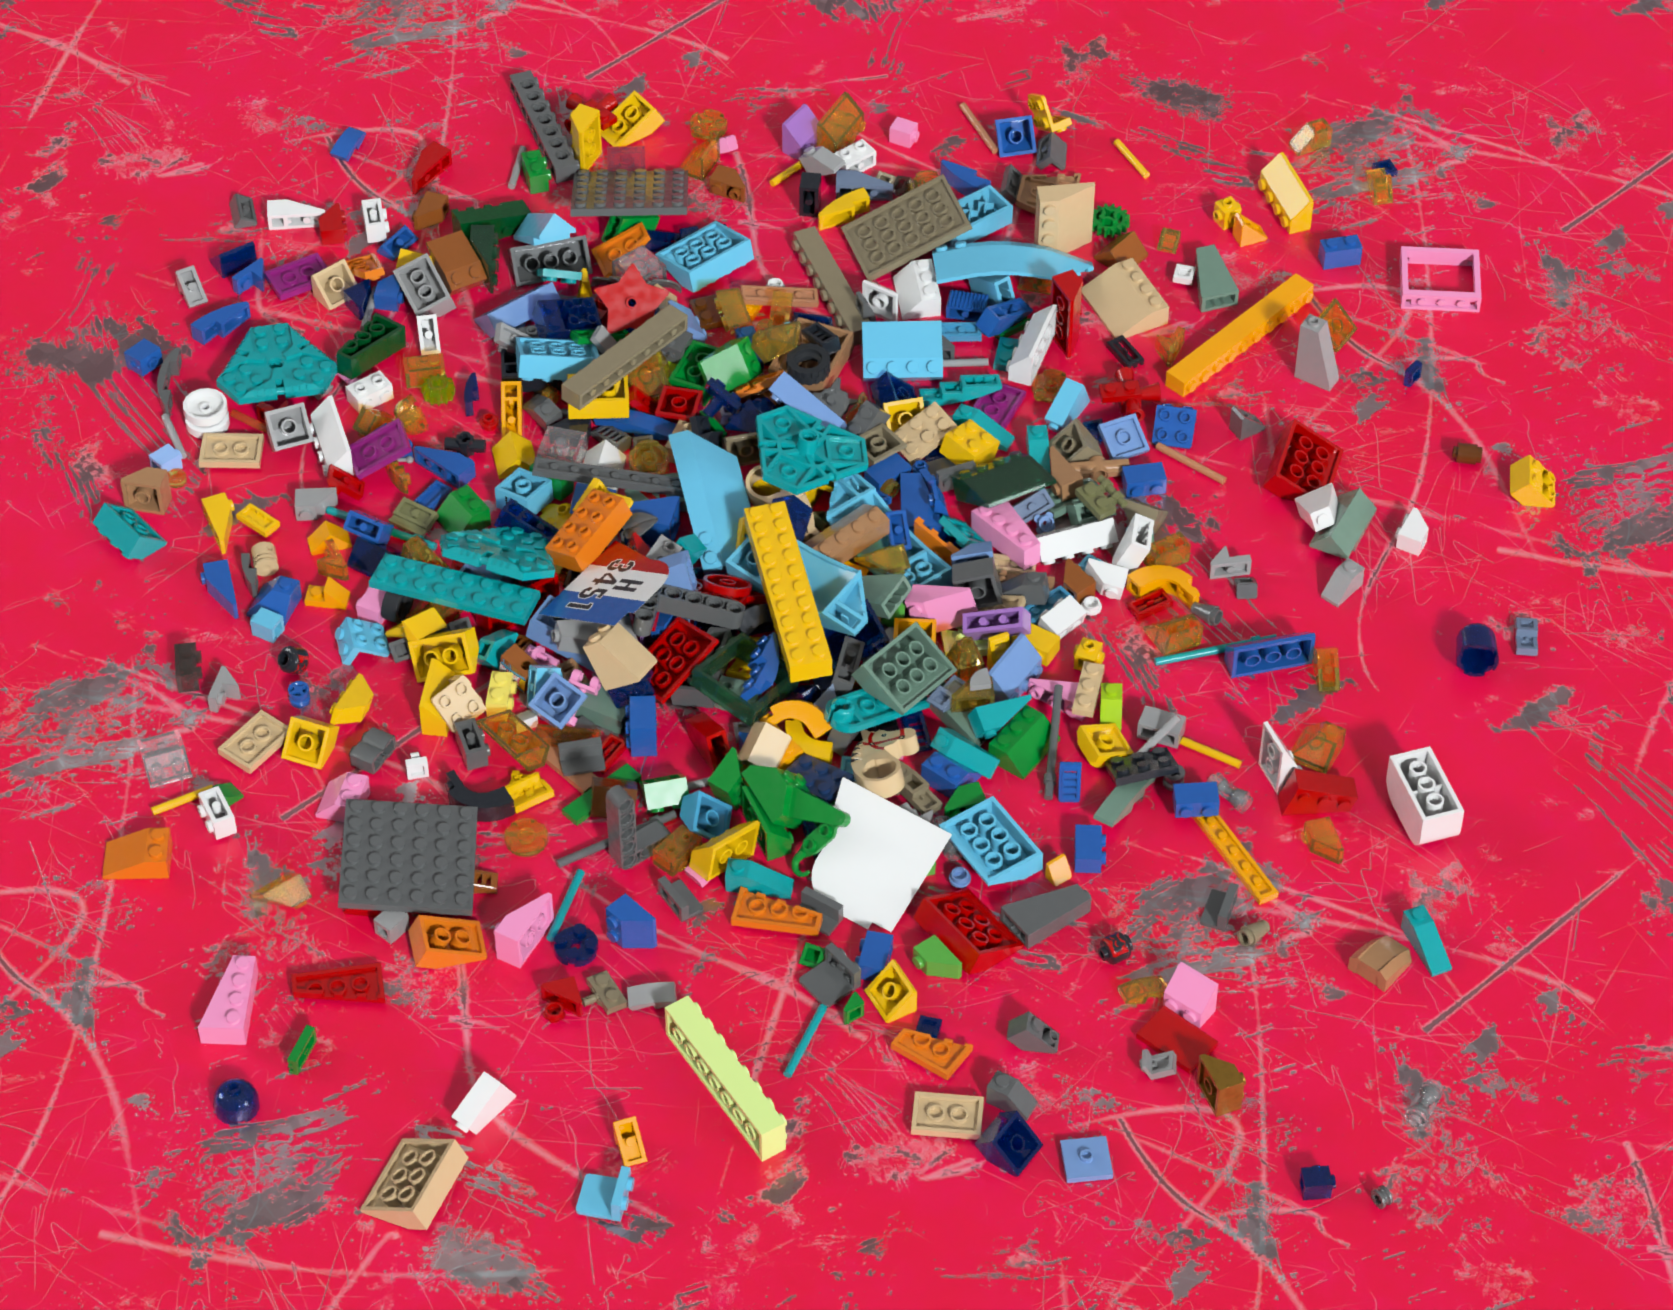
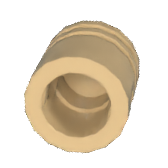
(265, 559)

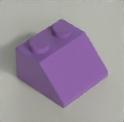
(799, 132)

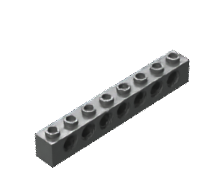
(544, 126)

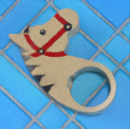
(879, 757)

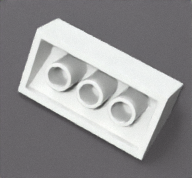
(1032, 346)
(330, 437)
(1076, 539)

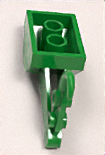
(789, 803)

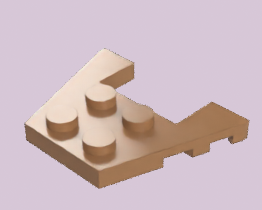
(1028, 188)

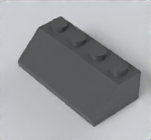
(564, 254)

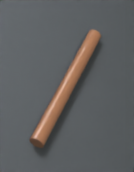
(979, 128)
(1191, 463)

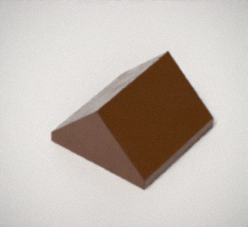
(599, 790)

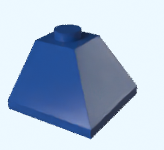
(1015, 136)
(278, 596)

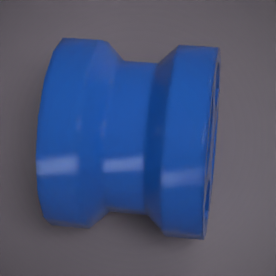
(299, 694)

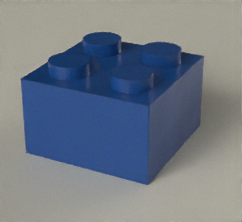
(641, 726)

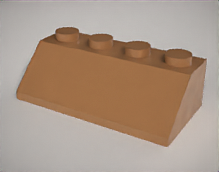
(851, 533)

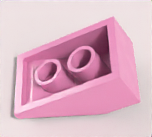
(940, 603)
(523, 930)

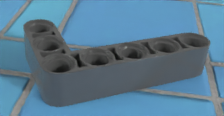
(688, 605)
(625, 843)

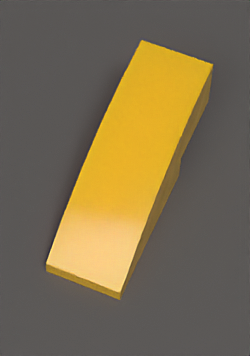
(844, 209)

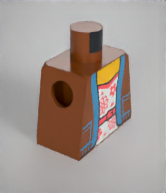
(518, 662)

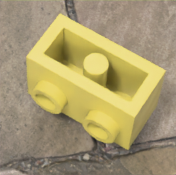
(500, 692)

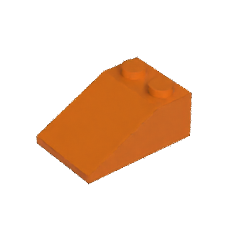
(139, 855)
(446, 941)

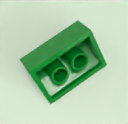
(687, 370)
(1022, 742)
(771, 838)

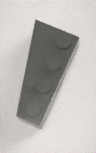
(690, 696)

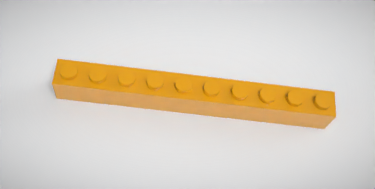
(1239, 335)

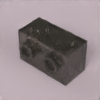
(187, 667)

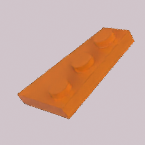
(618, 246)
(366, 267)
(757, 384)
(933, 541)
(936, 1055)

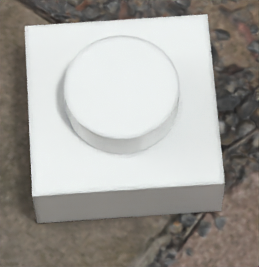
(1184, 274)

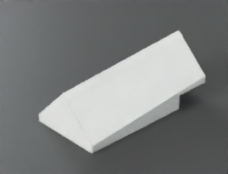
(605, 455)

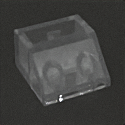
(164, 758)

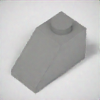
(821, 160)
(313, 502)
(1343, 582)

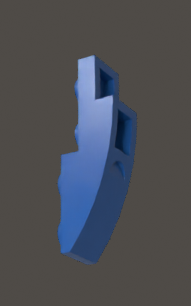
(763, 666)

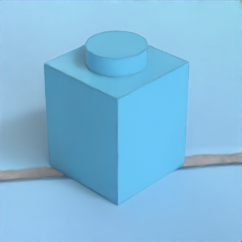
(267, 625)

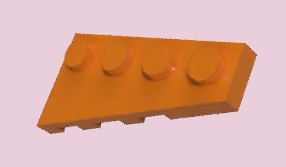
(764, 913)

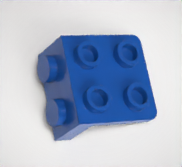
(1174, 426)

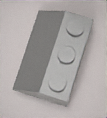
(424, 287)

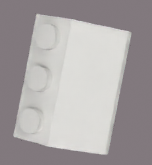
(918, 290)

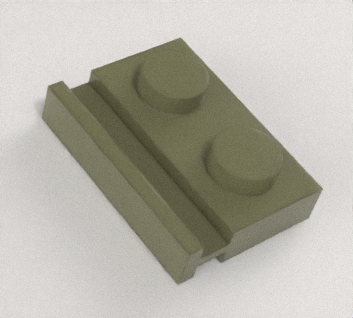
(413, 517)

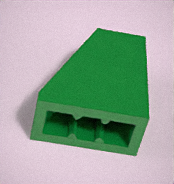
(619, 224)

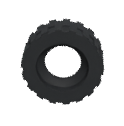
(804, 352)

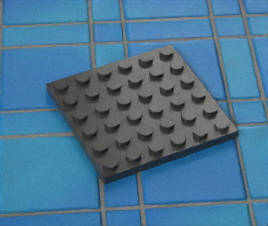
(630, 193)
(408, 857)

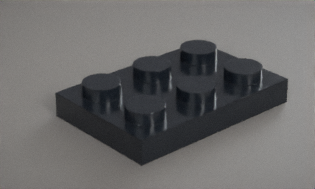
(1141, 766)

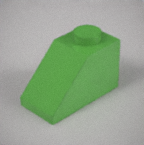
(936, 959)

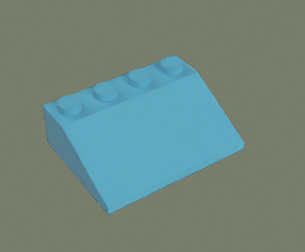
(706, 255)
(904, 349)
(551, 358)
(994, 843)

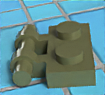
(1095, 499)

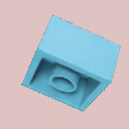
(527, 490)

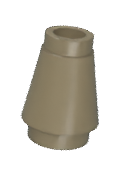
(1252, 933)

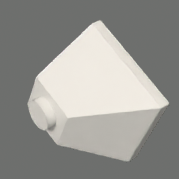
(881, 300)

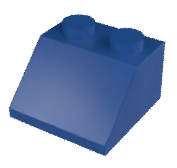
(946, 774)
(630, 924)

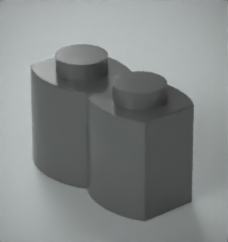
(372, 750)

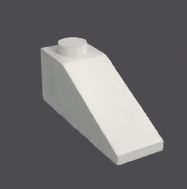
(292, 215)

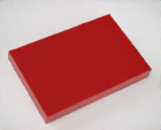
(1171, 1032)

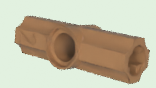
(1099, 466)

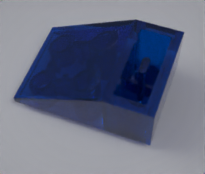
(560, 316)

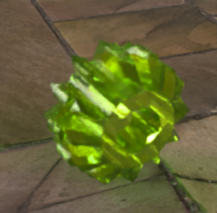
(438, 389)

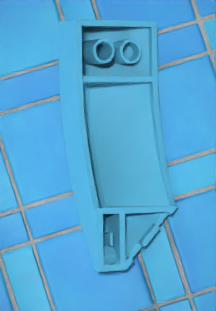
(1003, 258)
(712, 495)
(925, 565)
(834, 586)

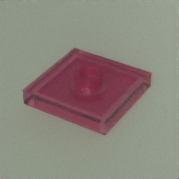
(625, 158)

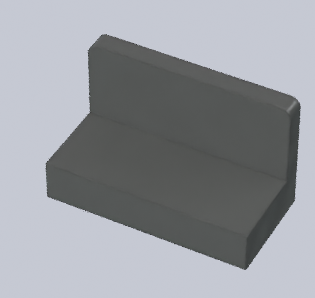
(1051, 150)
(581, 756)
(679, 898)
(1219, 908)
(831, 910)

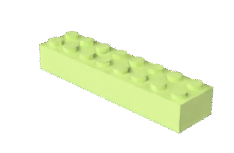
(726, 1078)

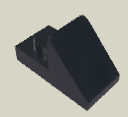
(701, 426)

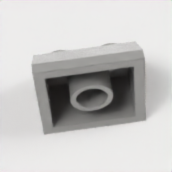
(288, 427)

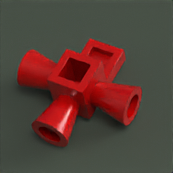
(605, 105)
(1128, 393)

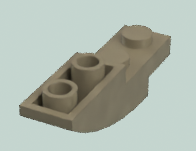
(917, 791)

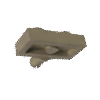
(604, 993)

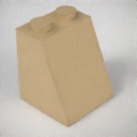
(617, 656)

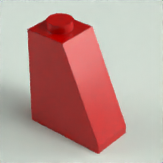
(708, 739)

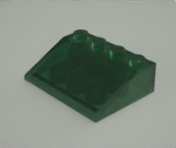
(1001, 480)

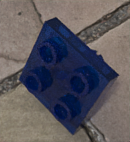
(721, 398)

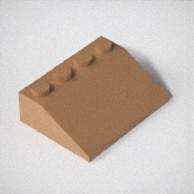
(837, 359)

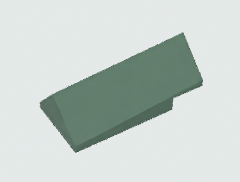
(1351, 522)

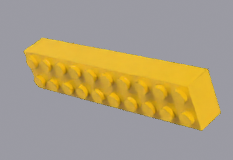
(788, 592)

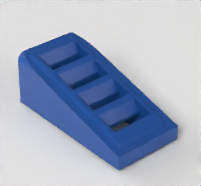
(1069, 782)

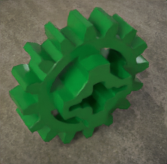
(1110, 220)

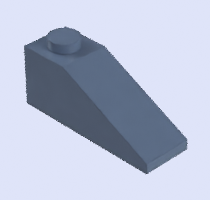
(852, 180)

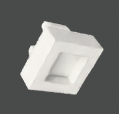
(416, 766)

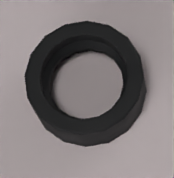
(396, 607)

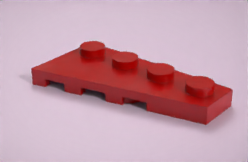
(349, 983)

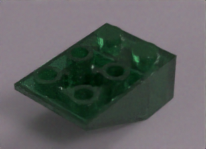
(484, 242)

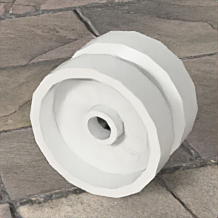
(206, 412)

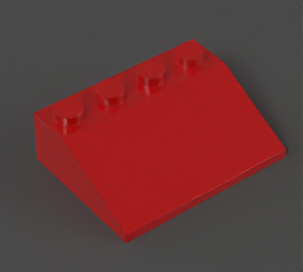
(1301, 462)
(677, 654)
(967, 929)

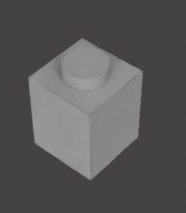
(391, 925)

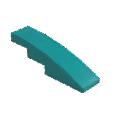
(965, 389)

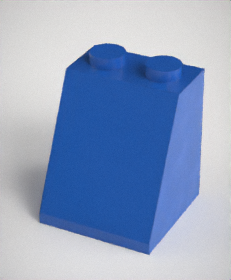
(668, 515)

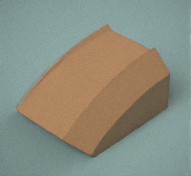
(1380, 961)

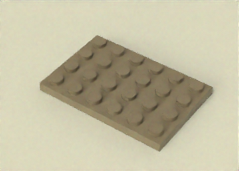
(906, 228)

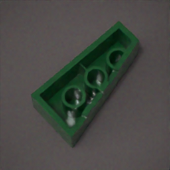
(505, 217)
(370, 346)

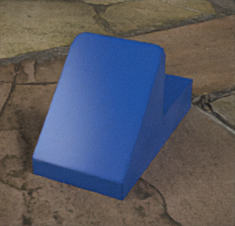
(250, 276)

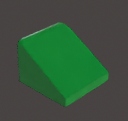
(230, 793)
(812, 955)
(854, 1009)

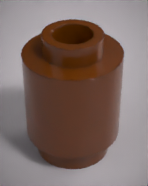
(1467, 453)

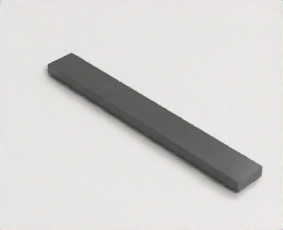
(609, 476)

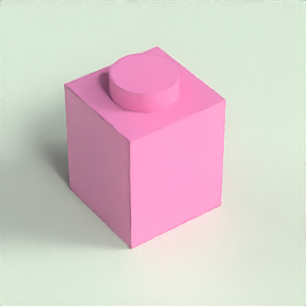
(903, 132)

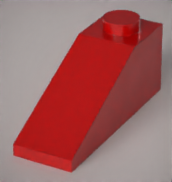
(431, 163)

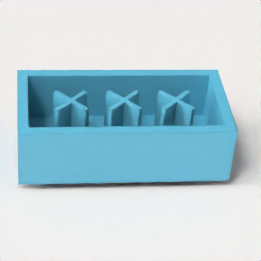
(986, 213)

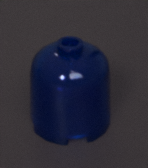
(1476, 649)

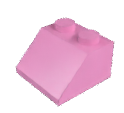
(338, 790)
(1191, 995)

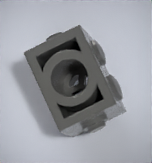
(675, 350)

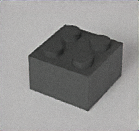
(982, 579)

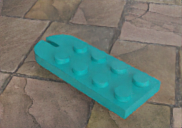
(862, 711)

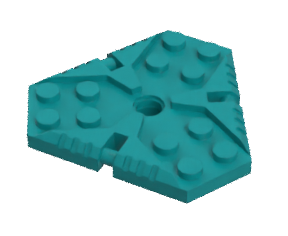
(275, 363)
(803, 453)
(502, 550)

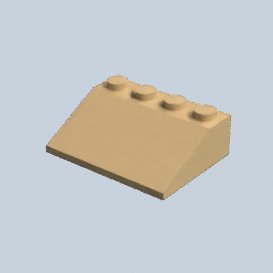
(1064, 215)
(1126, 300)
(415, 1182)

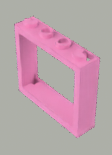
(1439, 299)

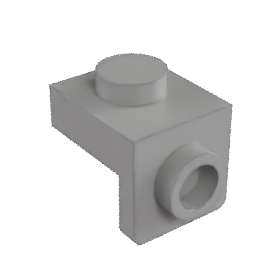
(1158, 1065)

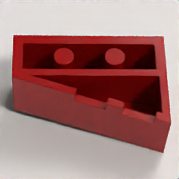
(1316, 793)

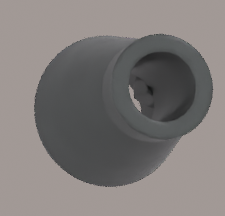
(1208, 613)

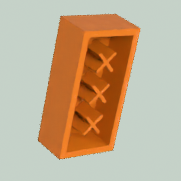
(588, 530)

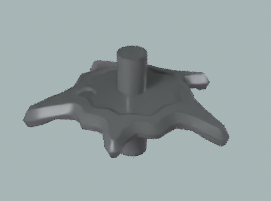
(835, 398)

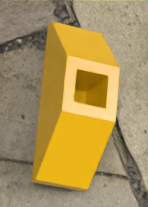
(353, 702)

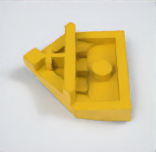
(528, 790)

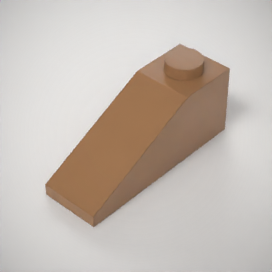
(1066, 476)

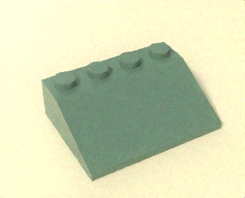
(905, 670)

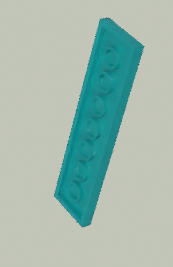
(455, 589)

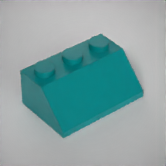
(128, 531)

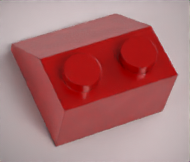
(679, 403)

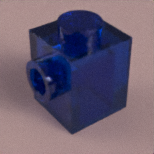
(1316, 1182)

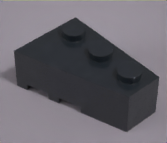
(509, 373)

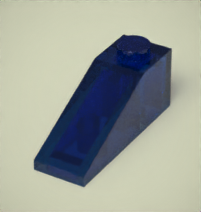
(516, 515)

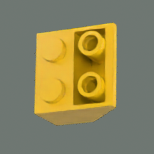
(1532, 483)

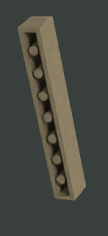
(828, 280)
(624, 357)

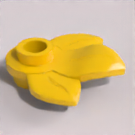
(556, 514)

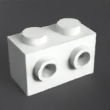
(858, 156)
(374, 220)
(369, 391)
(1063, 617)
(217, 813)

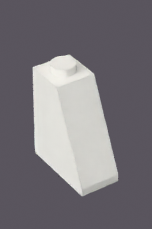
(1318, 507)
(1135, 543)
(482, 1104)

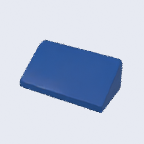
(400, 240)
(899, 529)

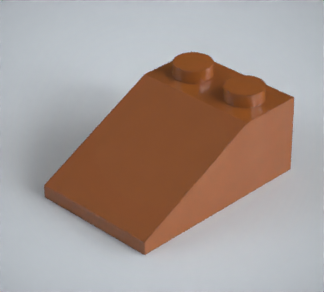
(456, 262)

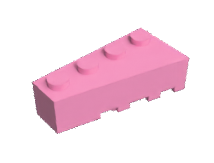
(1007, 533)
(232, 1004)

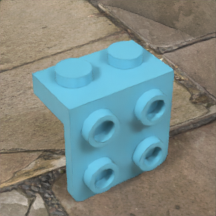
(360, 636)
(605, 1195)

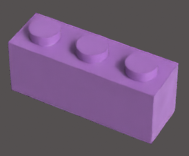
(992, 622)

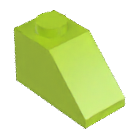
(1111, 704)

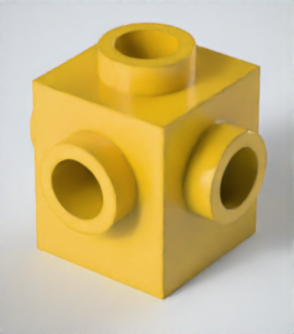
(1225, 211)
(1088, 651)

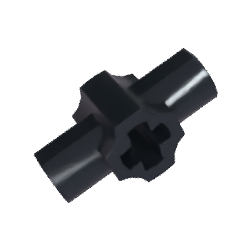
(465, 444)

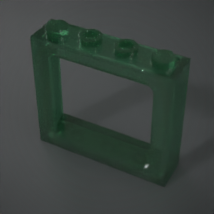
(740, 647)

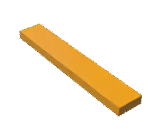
(1237, 858)

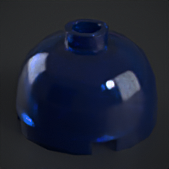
(236, 1101)

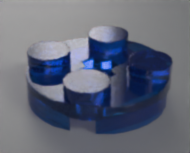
(576, 935)

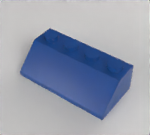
(1270, 654)

